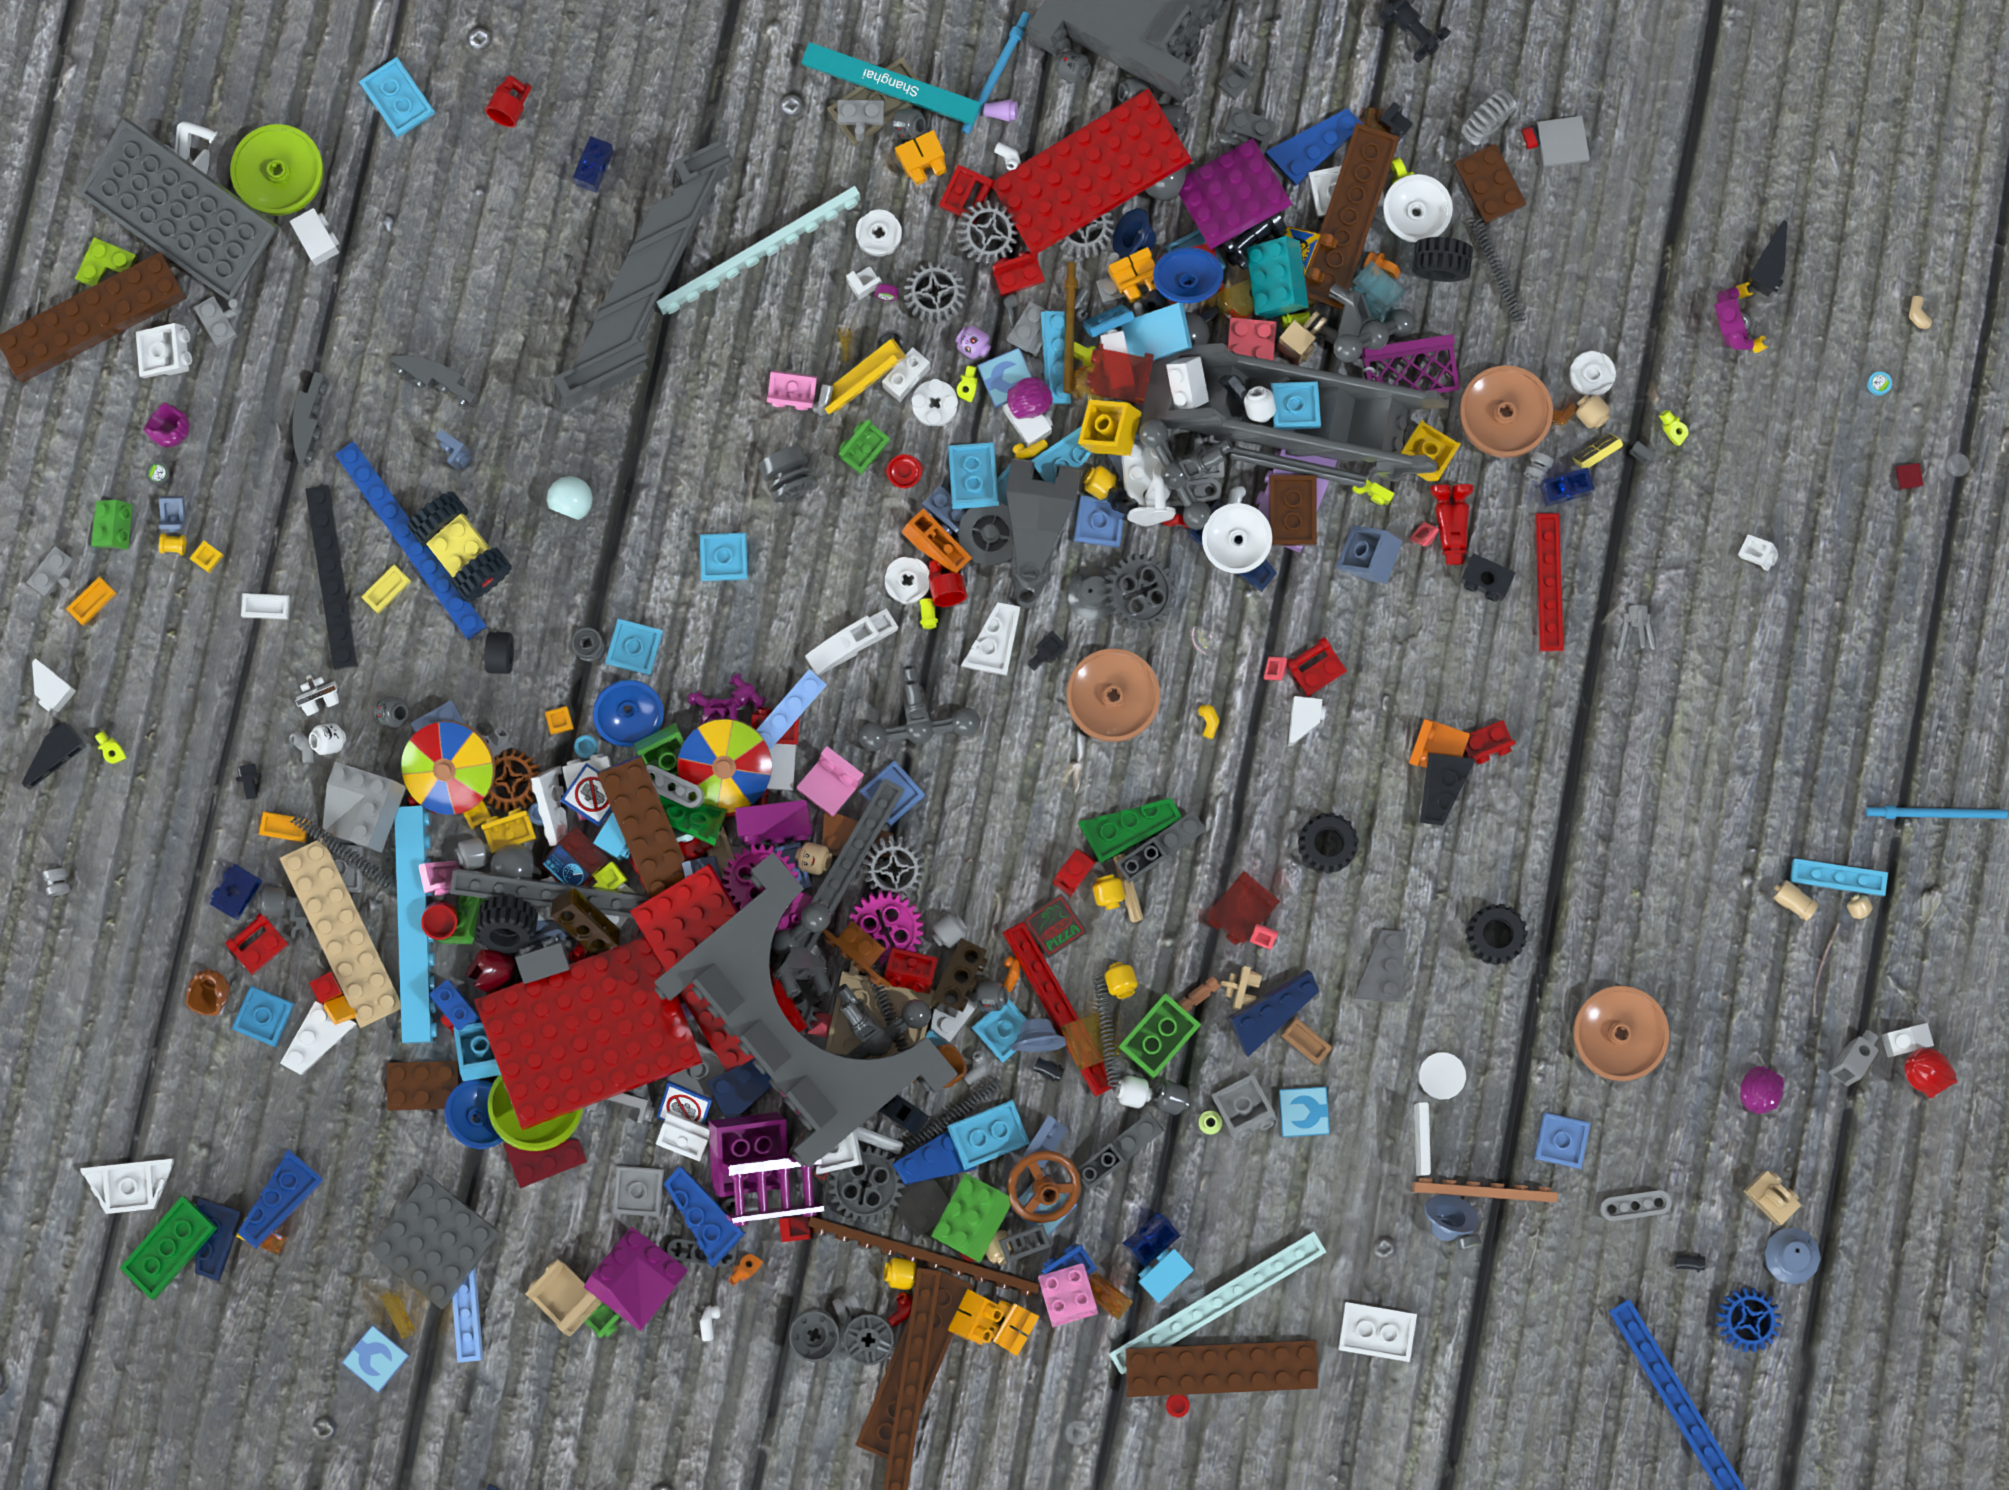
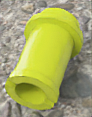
(1300, 318)
(928, 614)

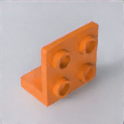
(1438, 739)

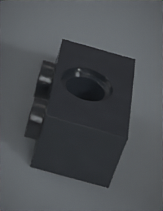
(1500, 577)

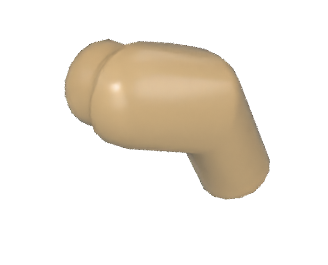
(1917, 315)

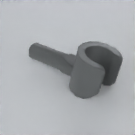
(1009, 303)

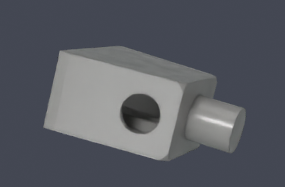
(1855, 1059)

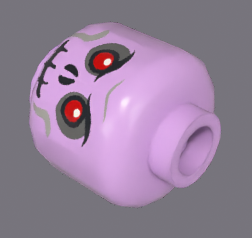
(973, 342)

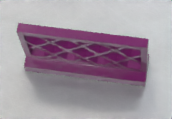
(1414, 348)

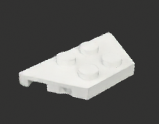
(129, 1185)

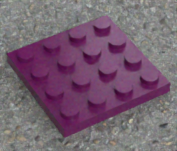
(1233, 193)

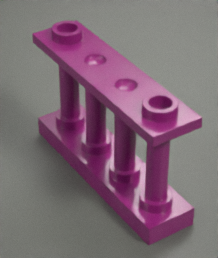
(760, 1167)

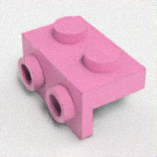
(792, 389)
(437, 876)

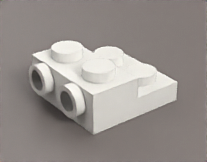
(163, 350)

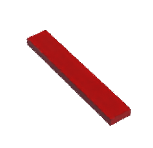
(1549, 582)

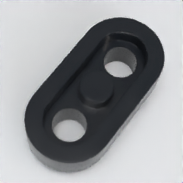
(1154, 301)

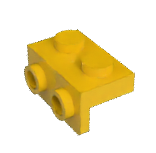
(512, 829)

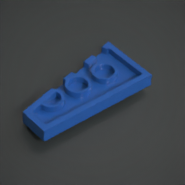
(1313, 146)
(284, 1193)

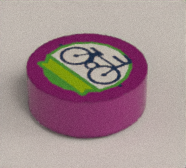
(886, 292)

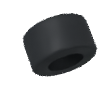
(499, 652)

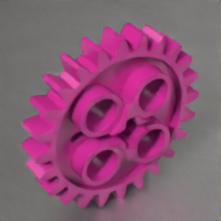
(742, 889)
(904, 921)

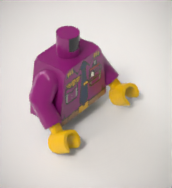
(1732, 322)

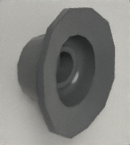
(1088, 604)

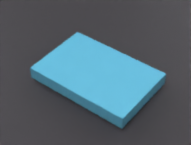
(397, 97)
(1158, 333)
(973, 475)
(988, 1135)

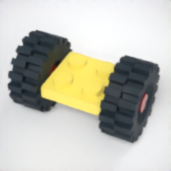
(459, 546)

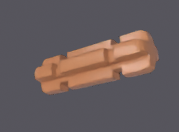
(1199, 994)

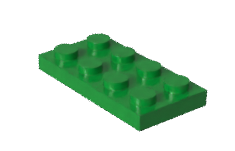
(168, 1247)

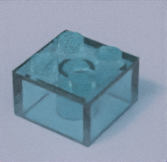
(1379, 290)

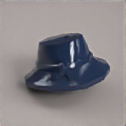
(1133, 233)

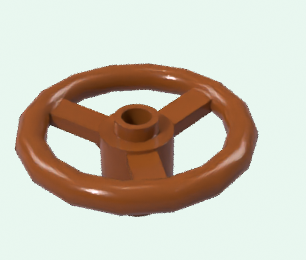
(1044, 1187)

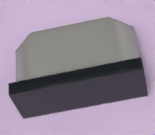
(1210, 314)

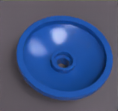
(1188, 275)
(627, 726)
(469, 1101)

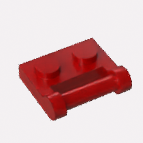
(961, 188)
(1319, 674)
(262, 949)

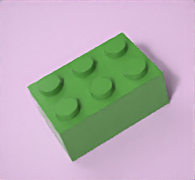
(1159, 1036)
(972, 1217)

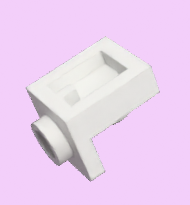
(1759, 552)

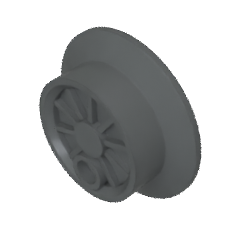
(987, 534)

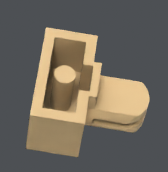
(1298, 342)
(1772, 1197)

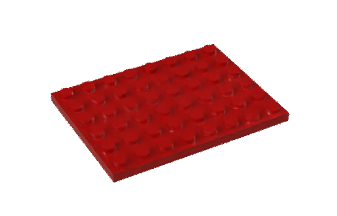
(586, 1033)

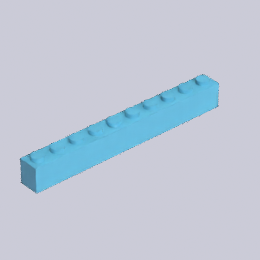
(414, 944)

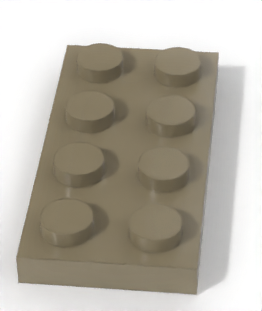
(891, 104)

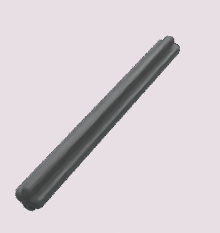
(1298, 466)

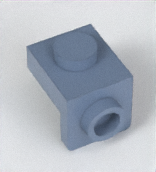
(172, 513)

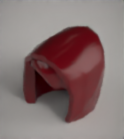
(491, 970)

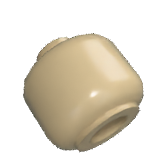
(1859, 906)

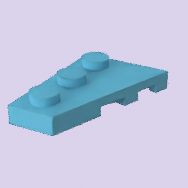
(1064, 452)

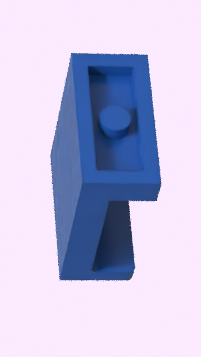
(455, 1005)

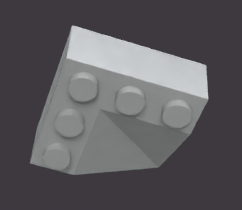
(360, 806)

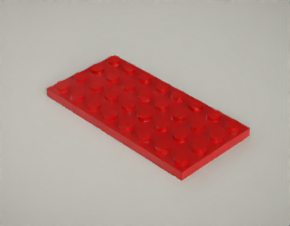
(1091, 172)
(681, 921)

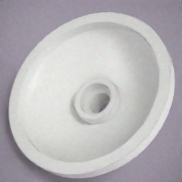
(1419, 194)
(1225, 526)

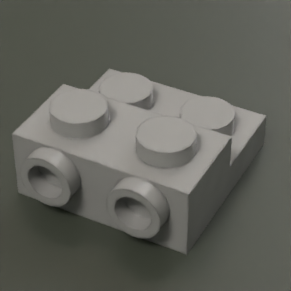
(1244, 1108)

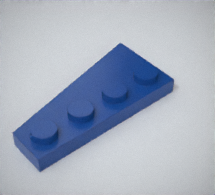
(703, 1216)

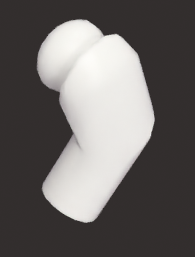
(1011, 156)
(706, 1322)

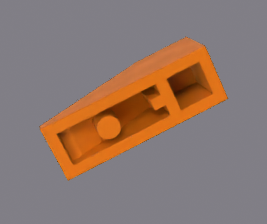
(935, 541)

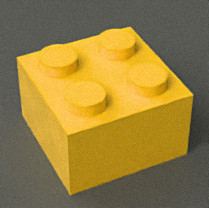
(1109, 427)

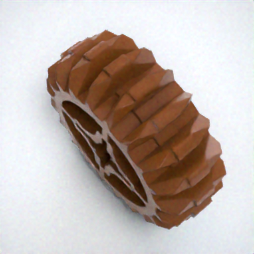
(520, 779)

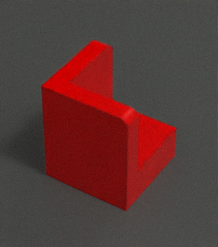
(794, 1229)

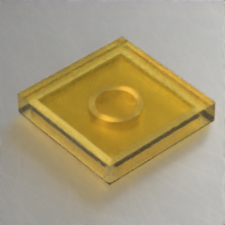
(1085, 1041)
(398, 1315)

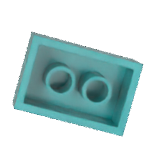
(1277, 277)

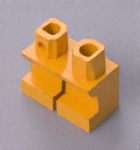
(915, 164)
(1133, 273)
(1020, 1319)
(977, 1325)

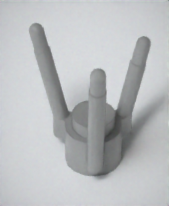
(1638, 617)

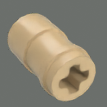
(1792, 898)

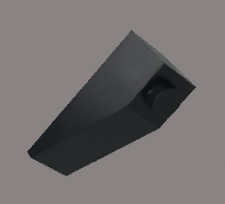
(1771, 264)
(55, 750)
(905, 1114)

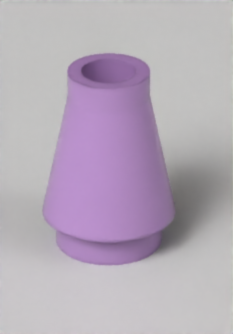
(1003, 110)

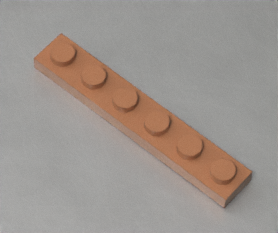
(1496, 1190)

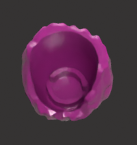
(1029, 398)
(167, 426)
(1761, 1090)

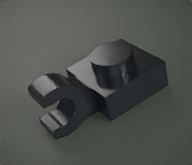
(1235, 387)
(1049, 649)

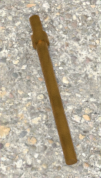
(1070, 287)

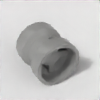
(1539, 466)
(56, 882)
(853, 1305)

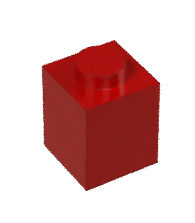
(326, 988)

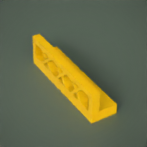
(865, 375)

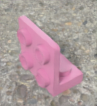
(830, 782)
(1068, 1295)

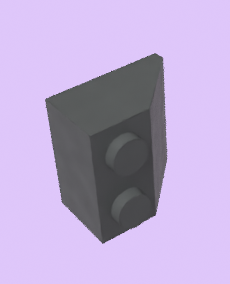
(542, 960)

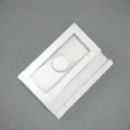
(683, 1136)

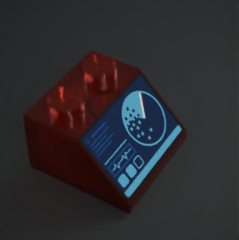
(574, 859)

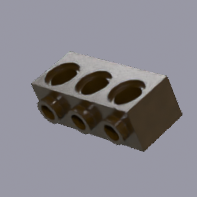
(585, 922)
(959, 967)

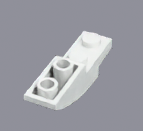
(851, 640)

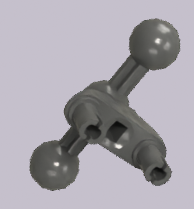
(1359, 329)
(1177, 473)
(919, 727)
(797, 962)
(864, 1025)

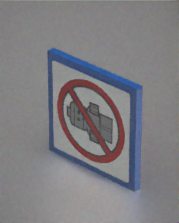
(587, 796)
(684, 1103)

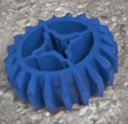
(1743, 1311)

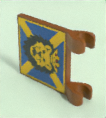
(1309, 244)

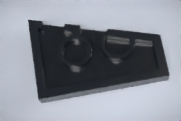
(1442, 785)

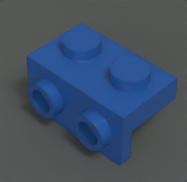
(1073, 1256)

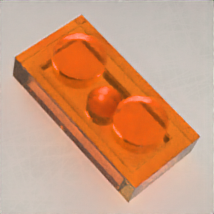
(1109, 1296)

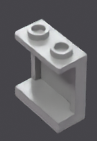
(646, 1111)

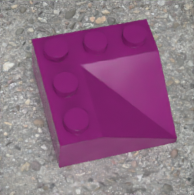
(774, 823)
(745, 1139)
(635, 1278)

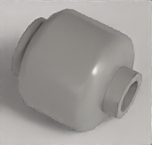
(472, 853)
(949, 930)

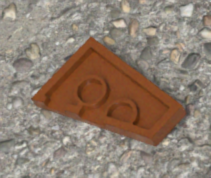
(838, 830)

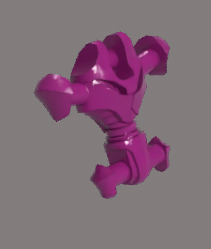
(727, 708)

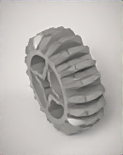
(1489, 117)
(982, 240)
(1086, 246)
(924, 294)
(891, 846)

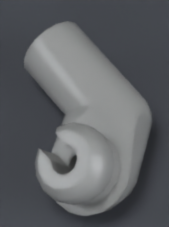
(824, 400)

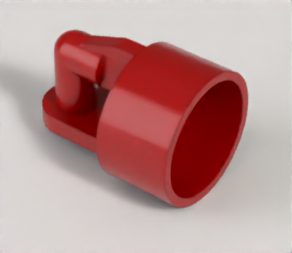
(504, 107)
(946, 588)
(439, 920)

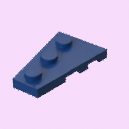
(931, 1161)

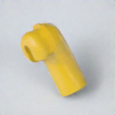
(1031, 451)
(1211, 719)

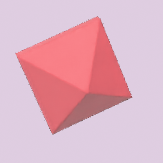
(1424, 534)
(1275, 668)
(1263, 936)
(821, 1027)

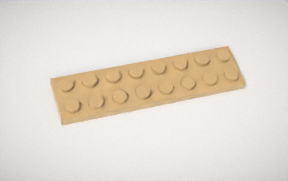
(341, 932)

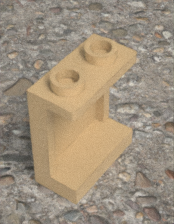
(563, 1297)

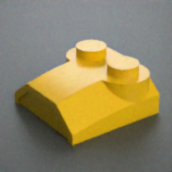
(1435, 445)

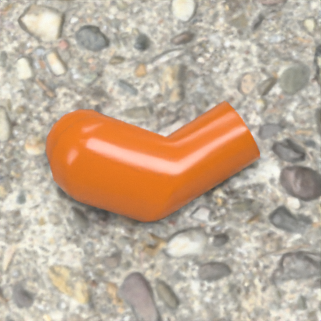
(1013, 974)

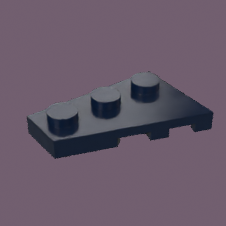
(214, 1253)

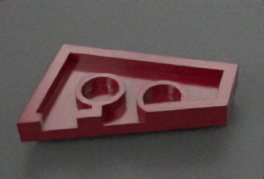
(539, 1165)

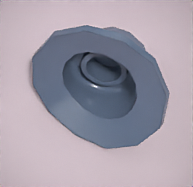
(1038, 1036)
(1450, 1216)
(1785, 1262)

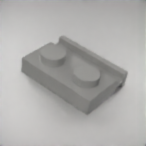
(1028, 330)

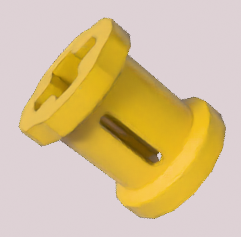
(172, 544)

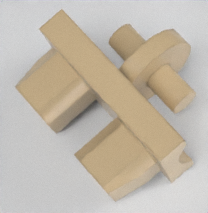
(1246, 978)

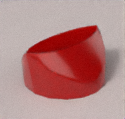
(904, 471)

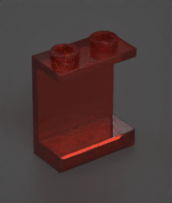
(1119, 375)
(1241, 909)

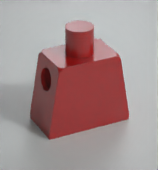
(1074, 872)

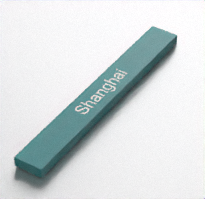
(891, 83)

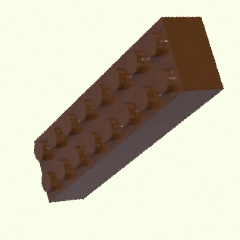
(91, 317)

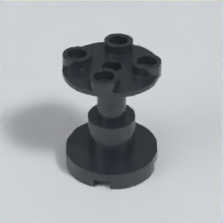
(1408, 19)
(1273, 225)

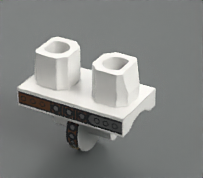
(327, 691)

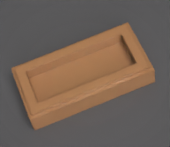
(1306, 1041)

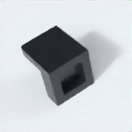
(1395, 122)

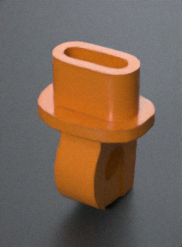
(1388, 267)
(743, 1272)

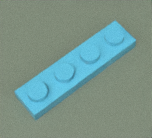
(1053, 352)
(1838, 877)

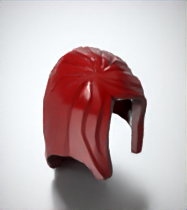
(1929, 1071)

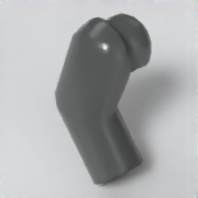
(1080, 311)

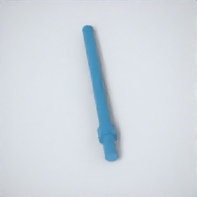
(1016, 34)
(1892, 812)

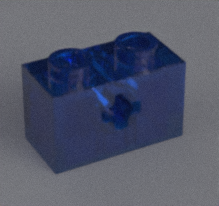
(593, 164)
(1566, 487)
(244, 882)
(1151, 1239)

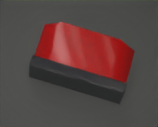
(1530, 137)

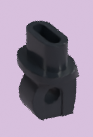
(1120, 500)
(247, 775)

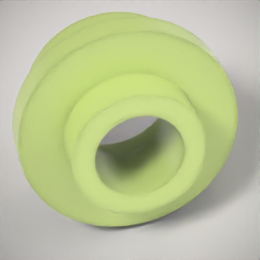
(1210, 1130)

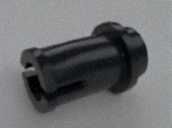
(1048, 1069)
(1690, 1262)

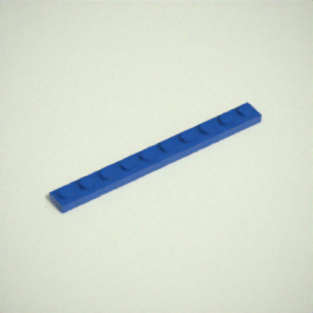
(421, 556)
(1675, 1397)

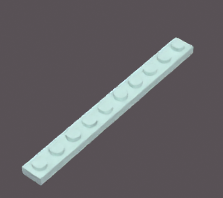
(751, 256)
(1225, 1297)

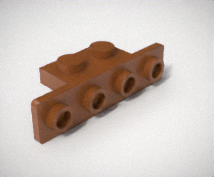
(861, 947)

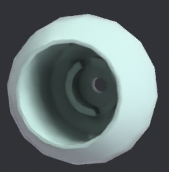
(570, 497)

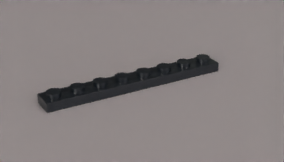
(331, 577)

